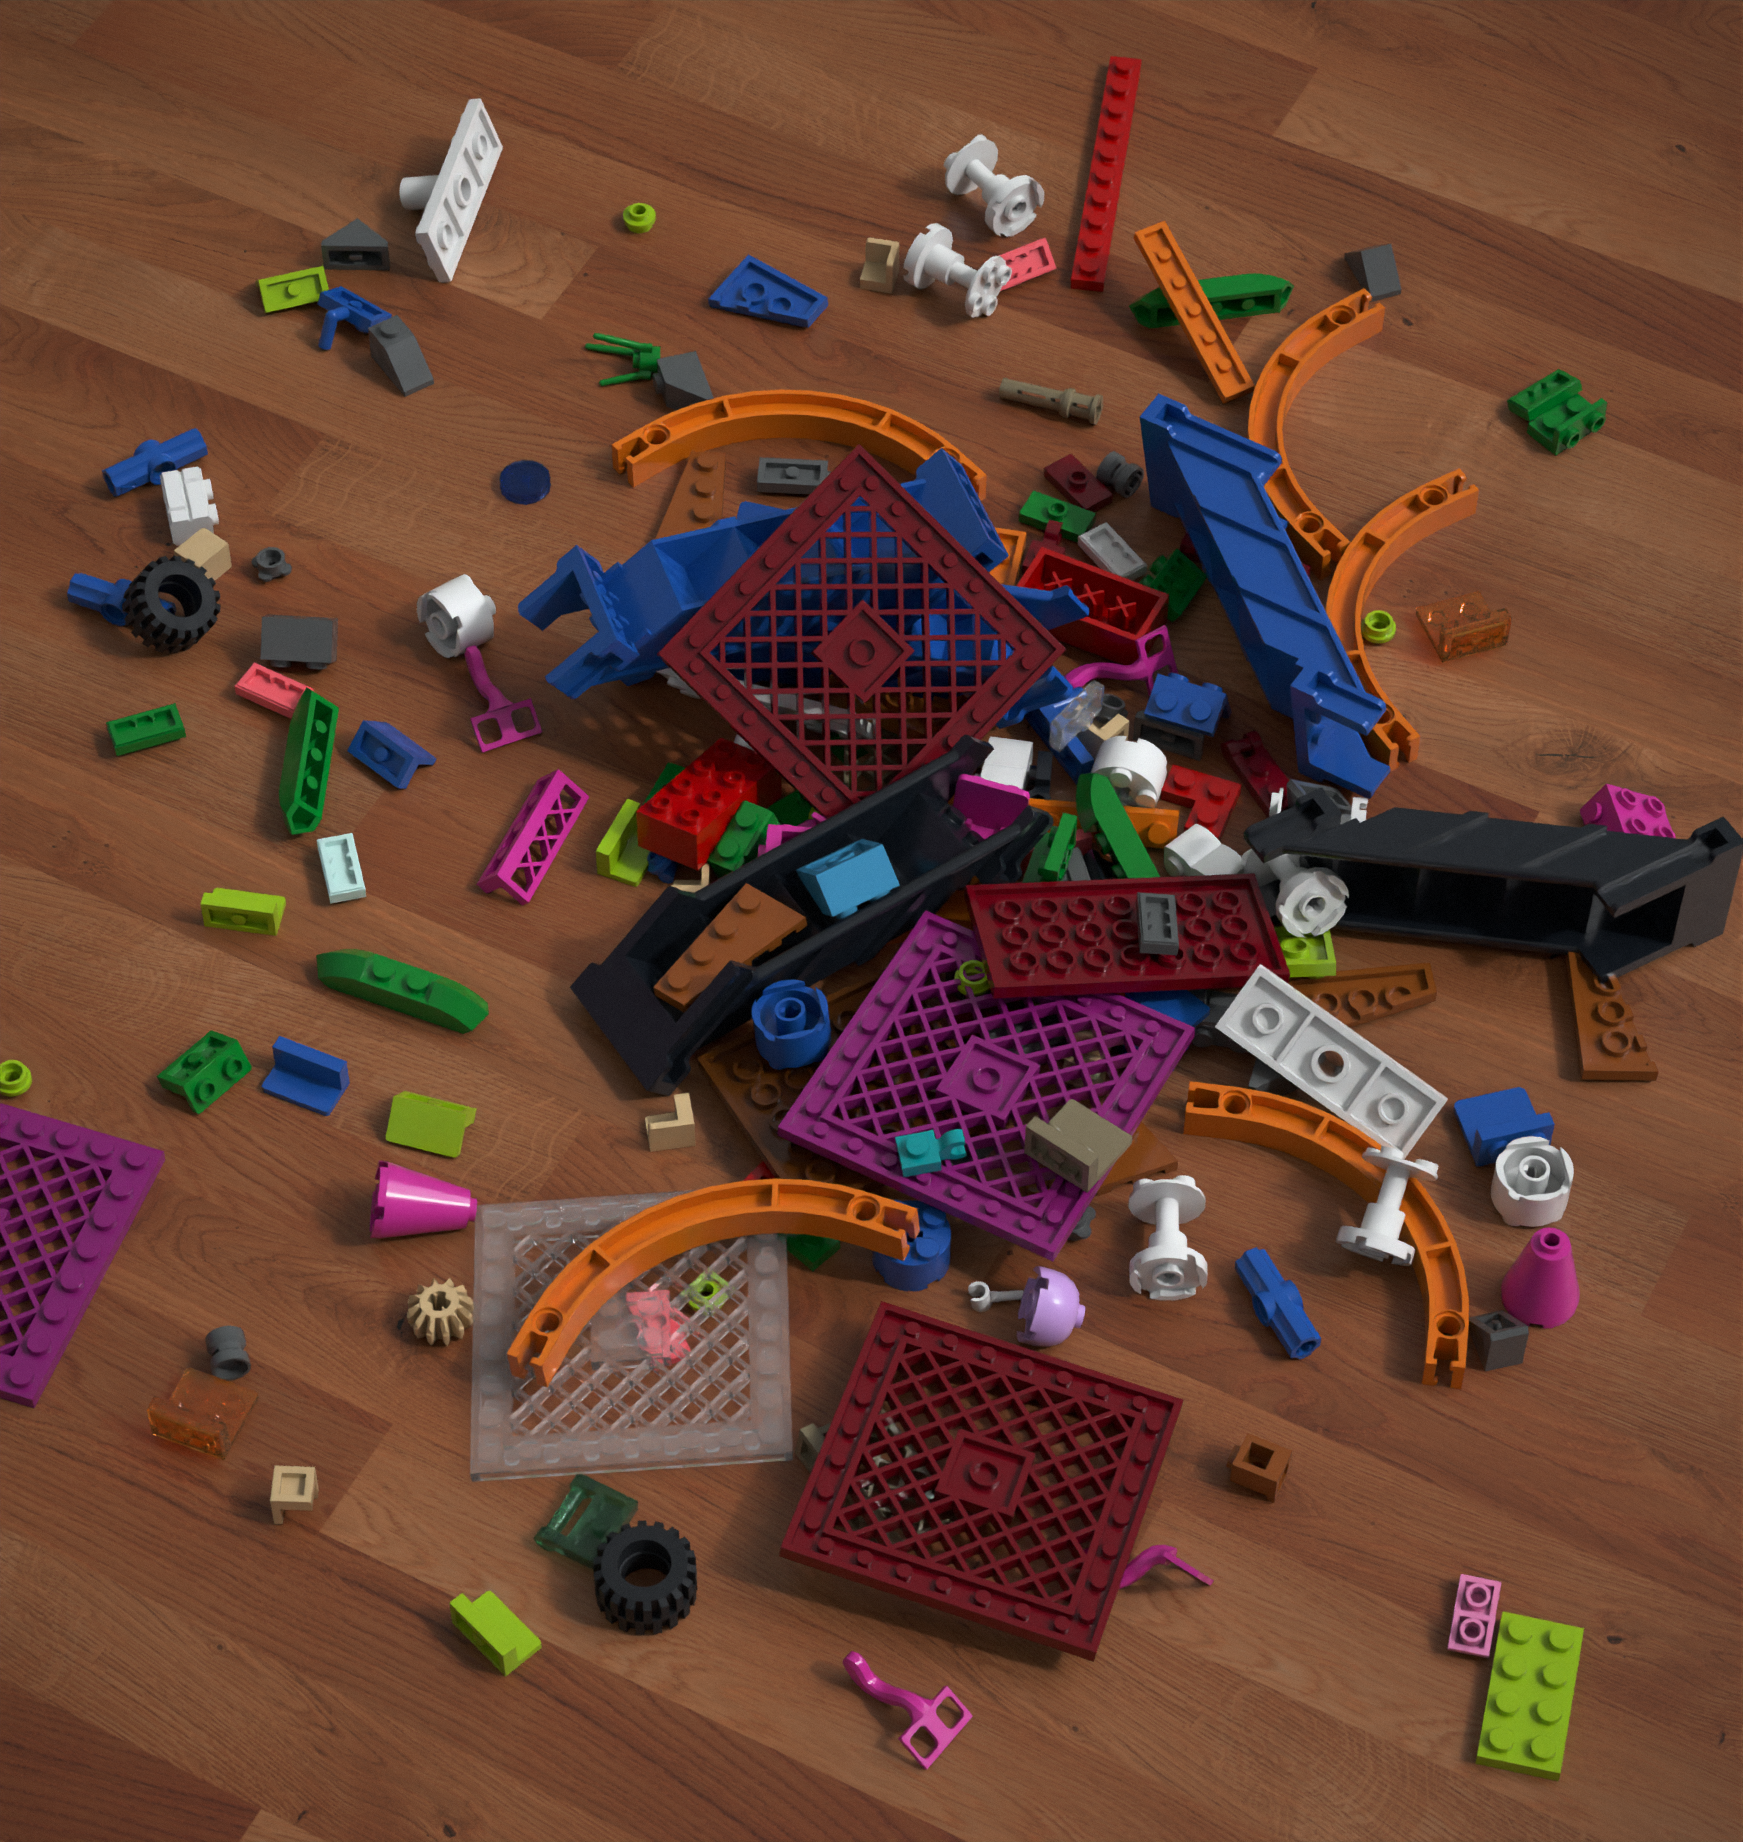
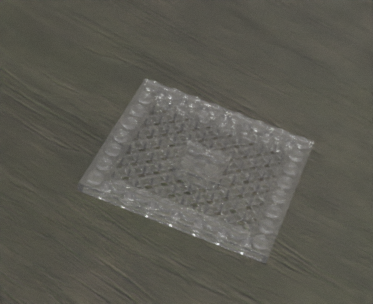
(627, 1333)

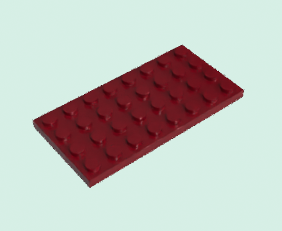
(1086, 941)

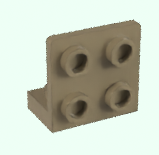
(1076, 1144)

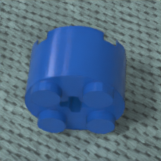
(791, 1024)
(927, 1255)

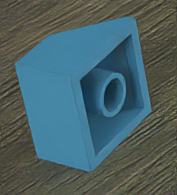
(849, 878)

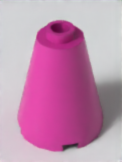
(416, 1203)
(1542, 1281)

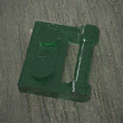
(602, 1516)

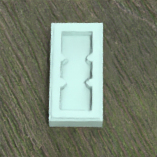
(341, 868)

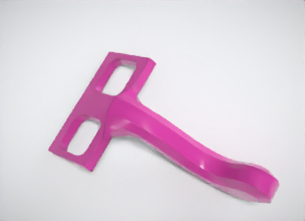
(1141, 669)
(499, 706)
(1154, 1556)
(920, 1710)

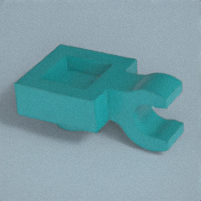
(923, 1153)

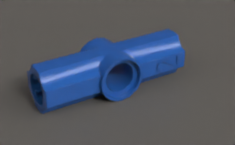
(152, 459)
(104, 597)
(1277, 1303)

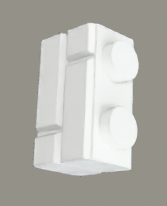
(187, 503)

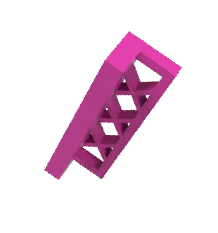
(523, 832)

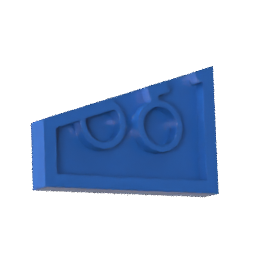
(768, 294)

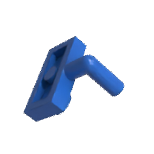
(350, 307)

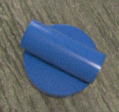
(662, 866)

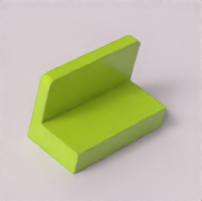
(292, 288)
(619, 852)
(243, 911)
(428, 1123)
(494, 1630)

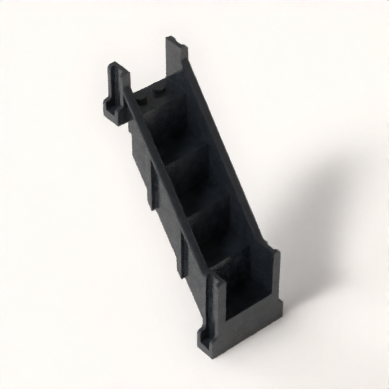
(930, 857)
(1513, 881)

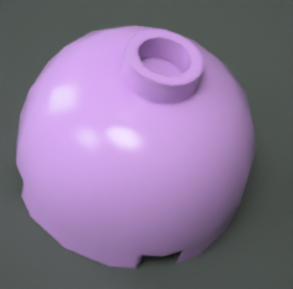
(1049, 1308)

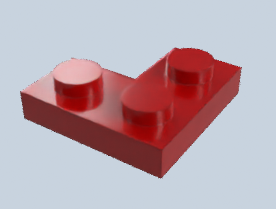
(1208, 797)

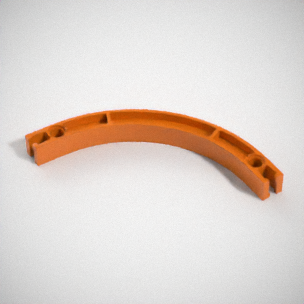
(1281, 379)
(783, 415)
(1360, 567)
(1338, 1150)
(691, 1222)

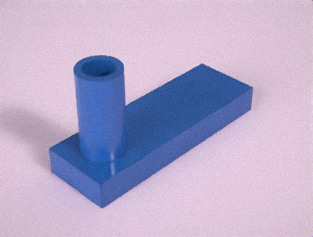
(1074, 756)

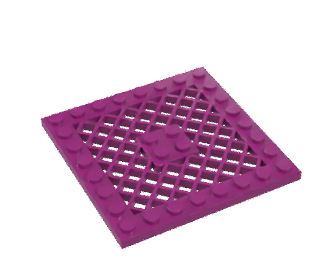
(982, 1082)
(130, 1175)

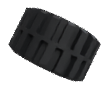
(154, 622)
(645, 1549)

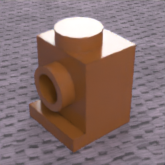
(1260, 1466)

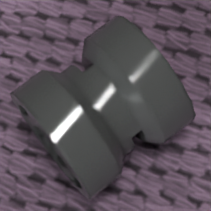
(1120, 474)
(227, 1352)

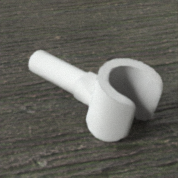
(988, 1297)

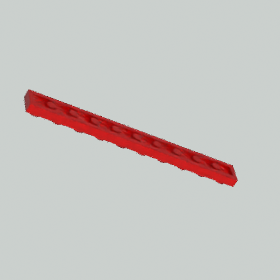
(1106, 174)

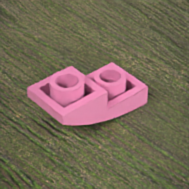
(1474, 1616)

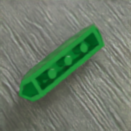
(1228, 295)
(307, 762)
(1103, 813)
(402, 988)

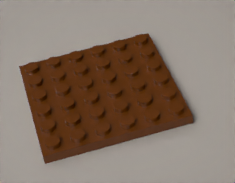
(763, 1095)

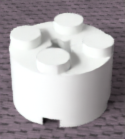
(456, 616)
(1133, 770)
(1531, 1182)

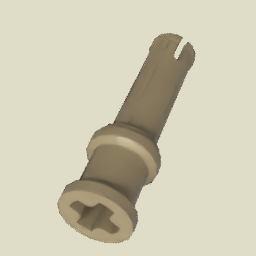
(1067, 406)

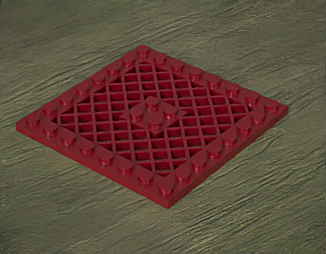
(862, 646)
(983, 1480)

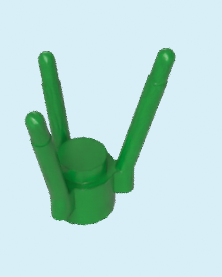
(643, 354)

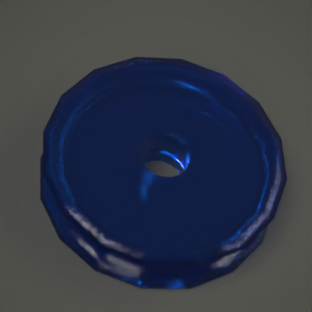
(525, 482)

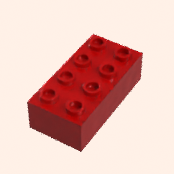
(1117, 606)
(699, 803)

